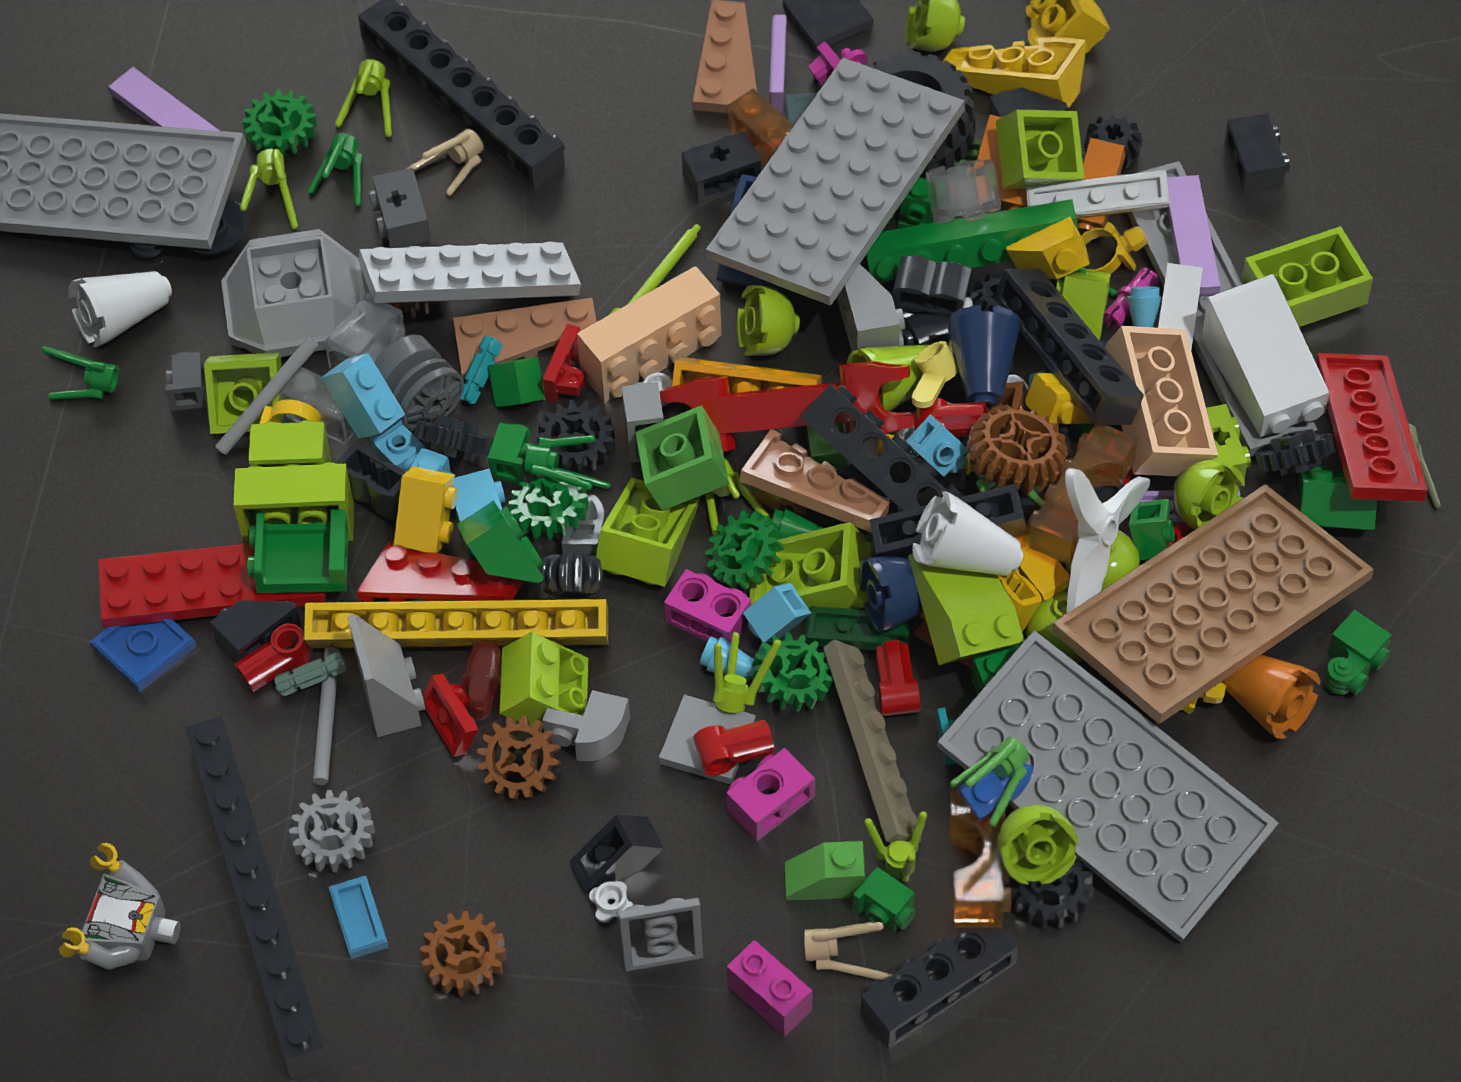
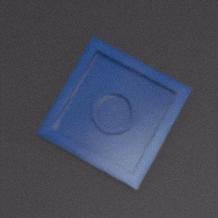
(143, 650)

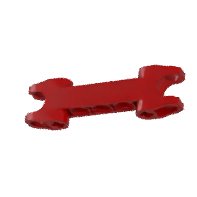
(785, 405)

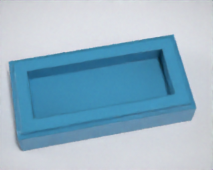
(358, 917)

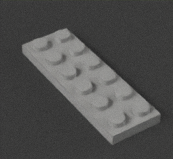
(468, 272)

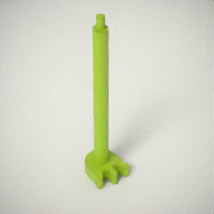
(667, 264)

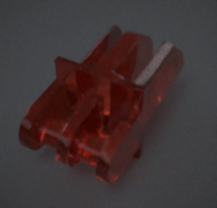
(483, 678)

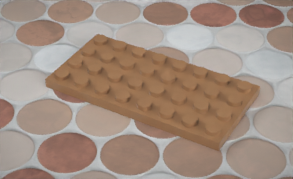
(1211, 603)

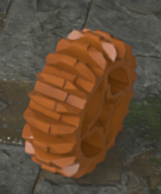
(1017, 449)

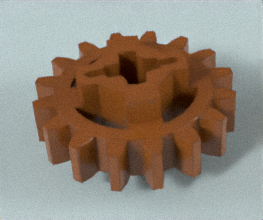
(505, 767)
(464, 956)

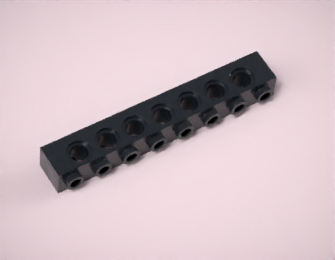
(462, 91)

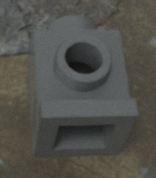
(186, 382)

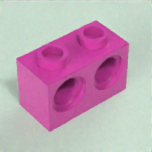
(703, 616)

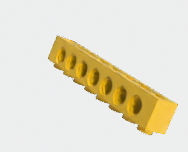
(460, 622)

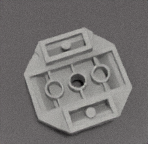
(290, 291)

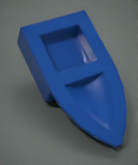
(987, 792)

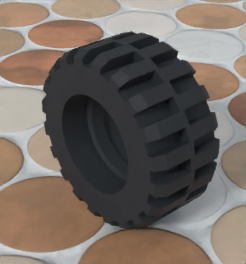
(945, 79)

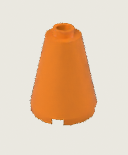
(1274, 693)

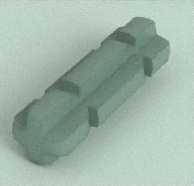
(310, 673)

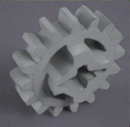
(332, 827)

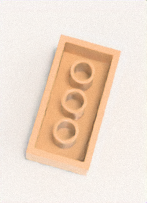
(650, 334)
(1172, 417)

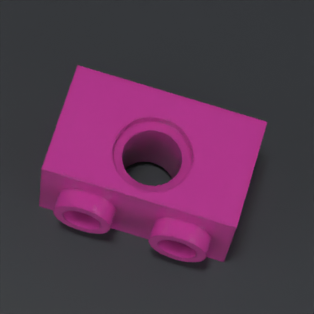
(764, 812)
(769, 988)

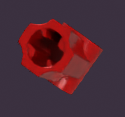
(954, 417)
(273, 659)
(896, 687)
(723, 748)

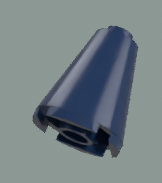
(984, 351)
(890, 591)

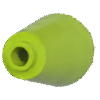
(894, 392)

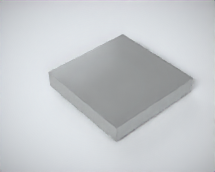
(691, 717)

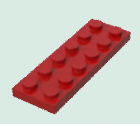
(1371, 428)
(181, 585)

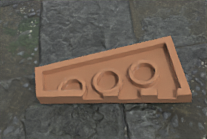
(726, 58)
(520, 329)
(798, 478)

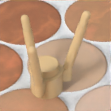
(461, 149)
(823, 943)

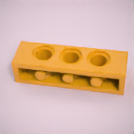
(741, 377)

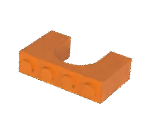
(1101, 161)

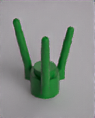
(341, 156)
(99, 375)
(544, 461)

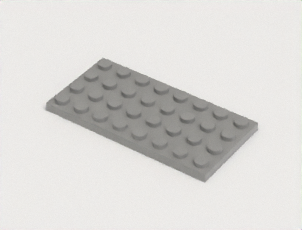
(115, 180)
(835, 181)
(1138, 800)

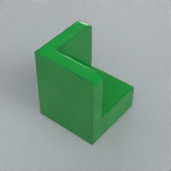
(516, 382)

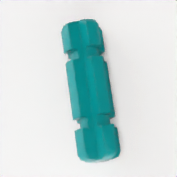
(479, 370)

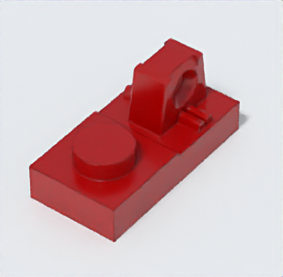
(561, 374)
(448, 711)

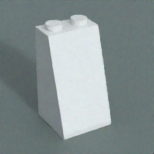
(1264, 356)

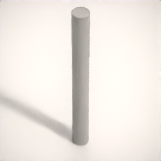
(266, 395)
(325, 726)

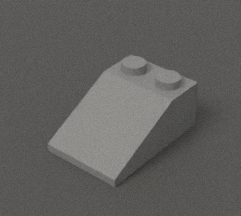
(869, 313)
(386, 679)
(660, 933)

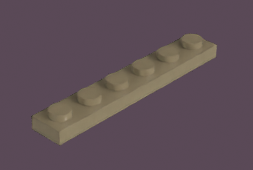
(871, 741)

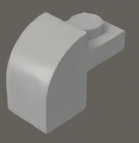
(596, 732)

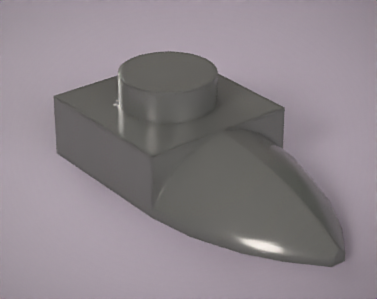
(585, 538)

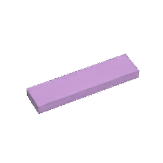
(155, 103)
(1192, 230)

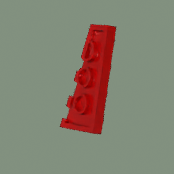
(433, 577)

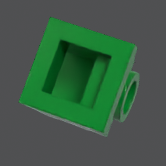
(916, 206)
(508, 453)
(1151, 527)
(885, 901)

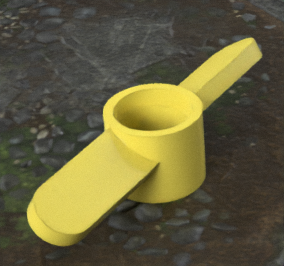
(937, 367)

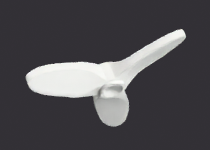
(1096, 531)

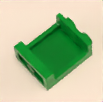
(299, 555)

